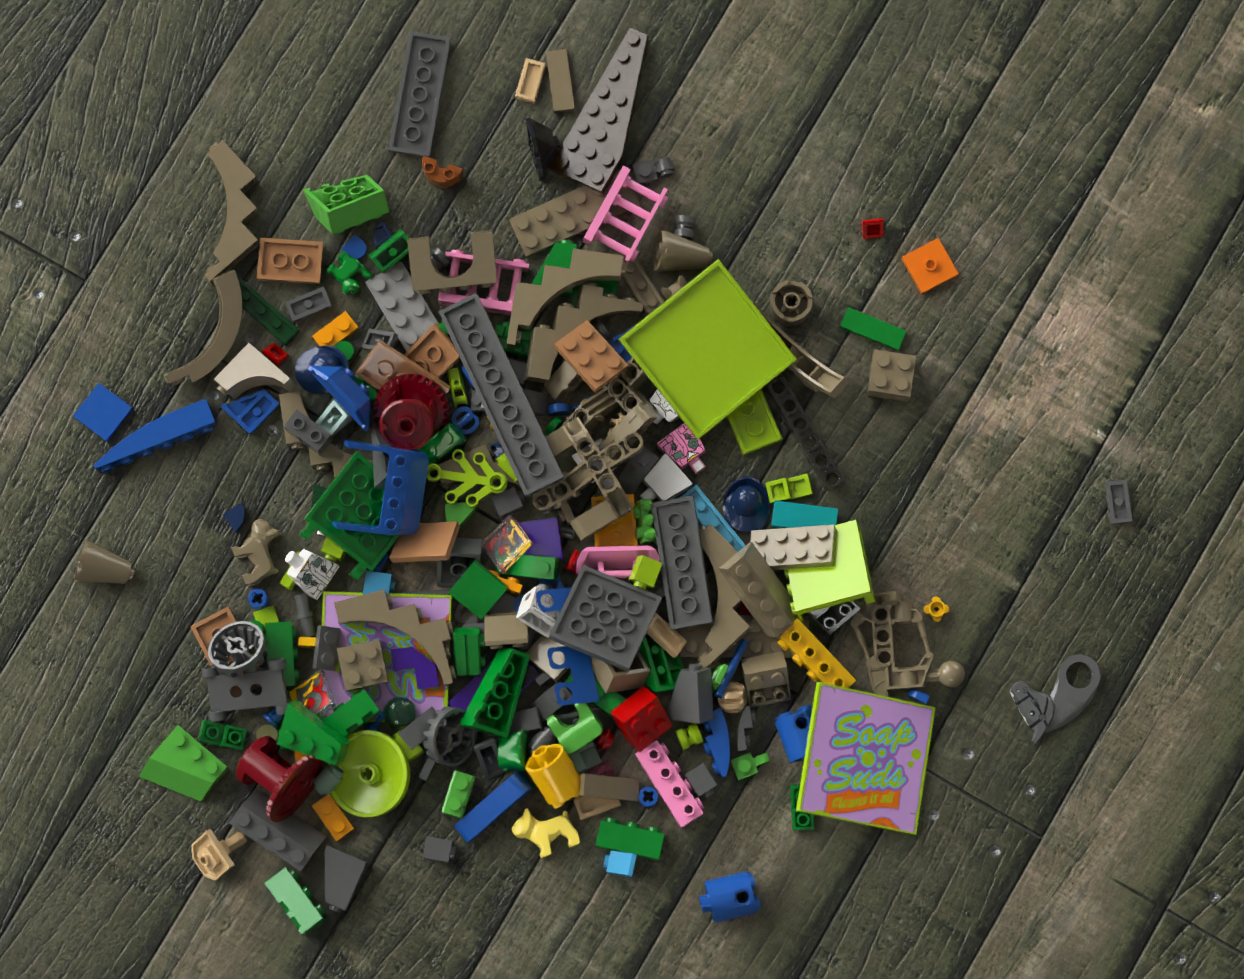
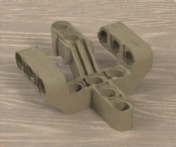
(637, 420)
(616, 502)

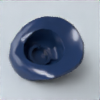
(321, 356)
(746, 504)

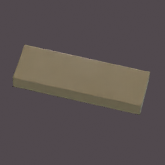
(560, 80)
(609, 787)

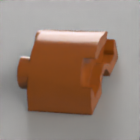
(439, 176)

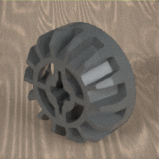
(233, 641)
(450, 742)

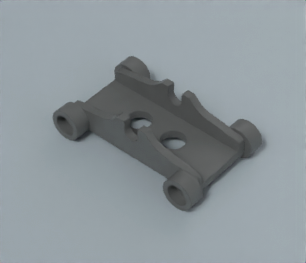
(270, 680)

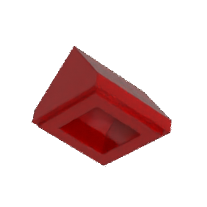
(872, 228)
(275, 354)
(572, 563)

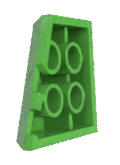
(347, 203)
(184, 766)

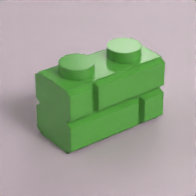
(458, 795)

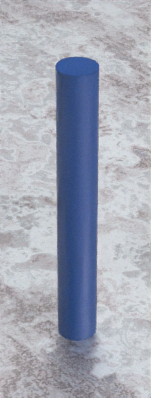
(732, 667)

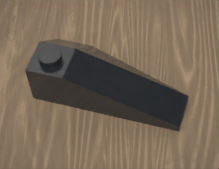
(542, 146)

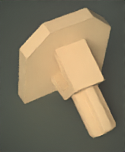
(213, 855)

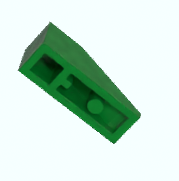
(535, 566)

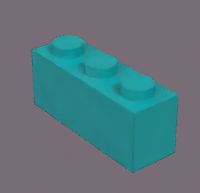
(801, 515)

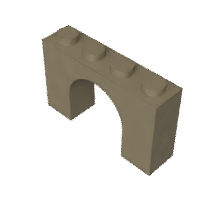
(427, 277)

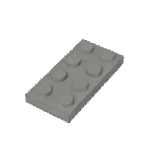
(401, 305)

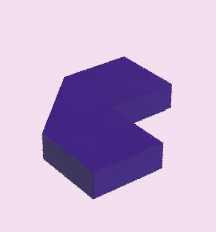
(410, 658)

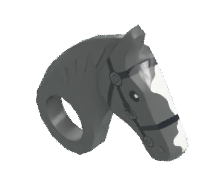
(1049, 712)

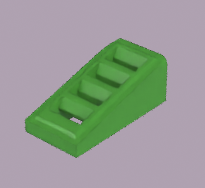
(717, 676)

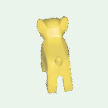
(544, 832)

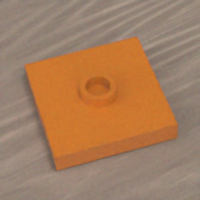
(929, 266)

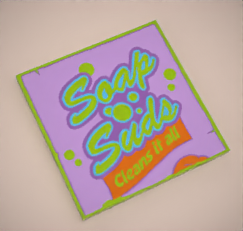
(402, 682)
(865, 758)

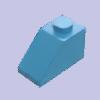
(378, 581)
(620, 864)

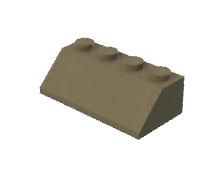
(759, 590)

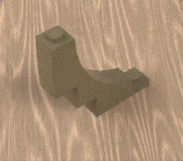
(236, 239)
(532, 298)
(564, 512)
(728, 625)

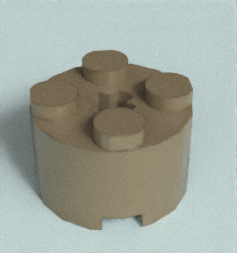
(792, 291)

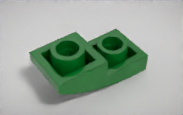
(222, 735)
(800, 820)

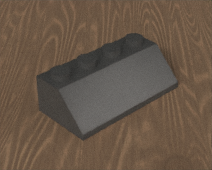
(289, 839)

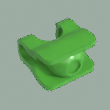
(579, 734)

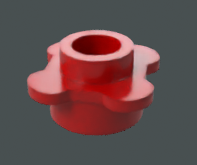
(605, 740)

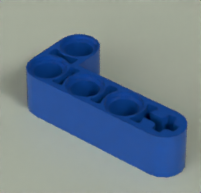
(494, 806)

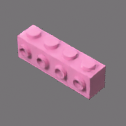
(669, 784)

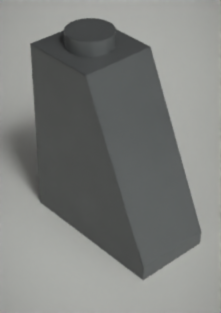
(692, 695)
(341, 878)

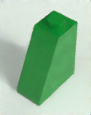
(559, 257)

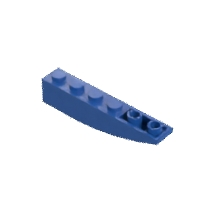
(160, 434)

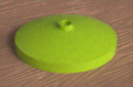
(375, 794)

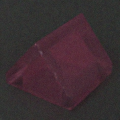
(602, 769)

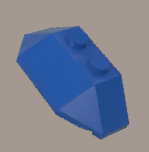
(346, 391)

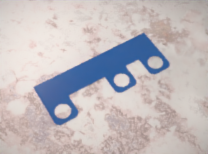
(583, 684)

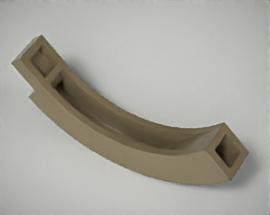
(228, 325)

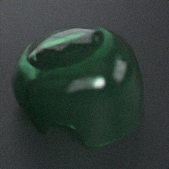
(399, 712)

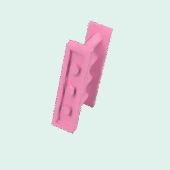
(614, 198)
(491, 302)

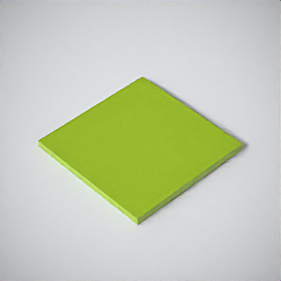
(707, 349)

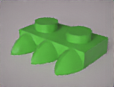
(644, 530)

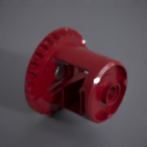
(410, 411)
(286, 782)

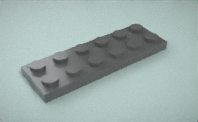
(419, 94)
(682, 563)

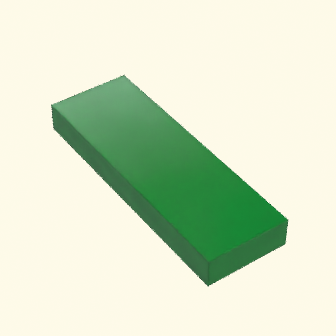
(873, 329)

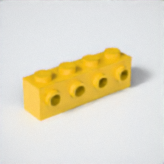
(814, 656)

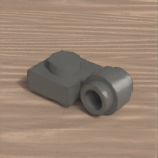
(646, 172)

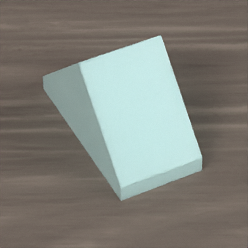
(334, 418)

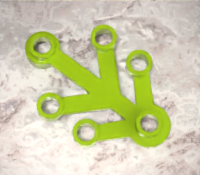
(470, 479)

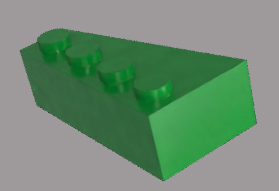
(498, 694)

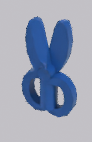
(465, 420)

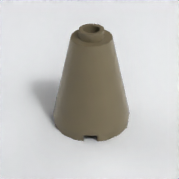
(678, 253)
(102, 566)

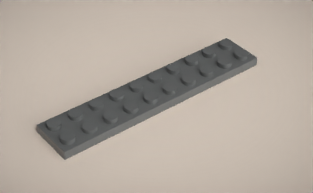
(501, 395)

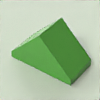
(459, 512)

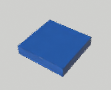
(103, 412)

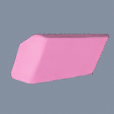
(614, 558)

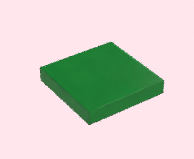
(478, 589)

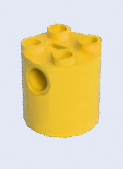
(554, 774)

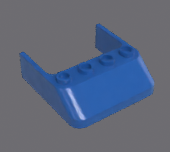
(402, 491)

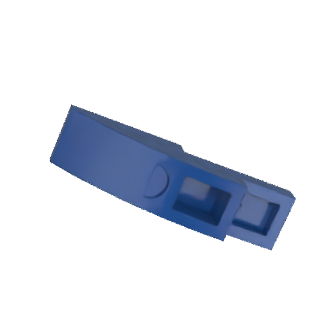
(718, 743)

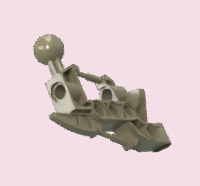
(888, 675)

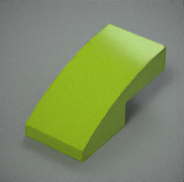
(789, 488)

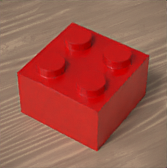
(641, 719)

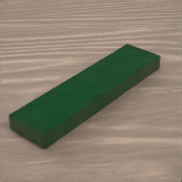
(266, 314)

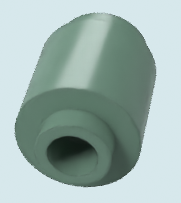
(328, 779)

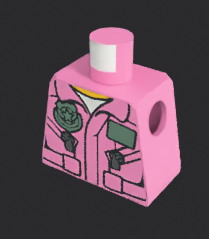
(683, 449)

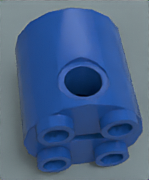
(793, 738)
(722, 899)

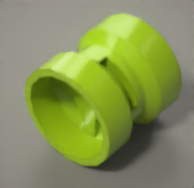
(693, 733)

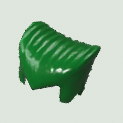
(513, 751)

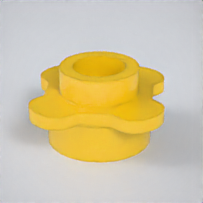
(942, 608)

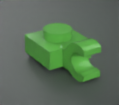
(746, 765)

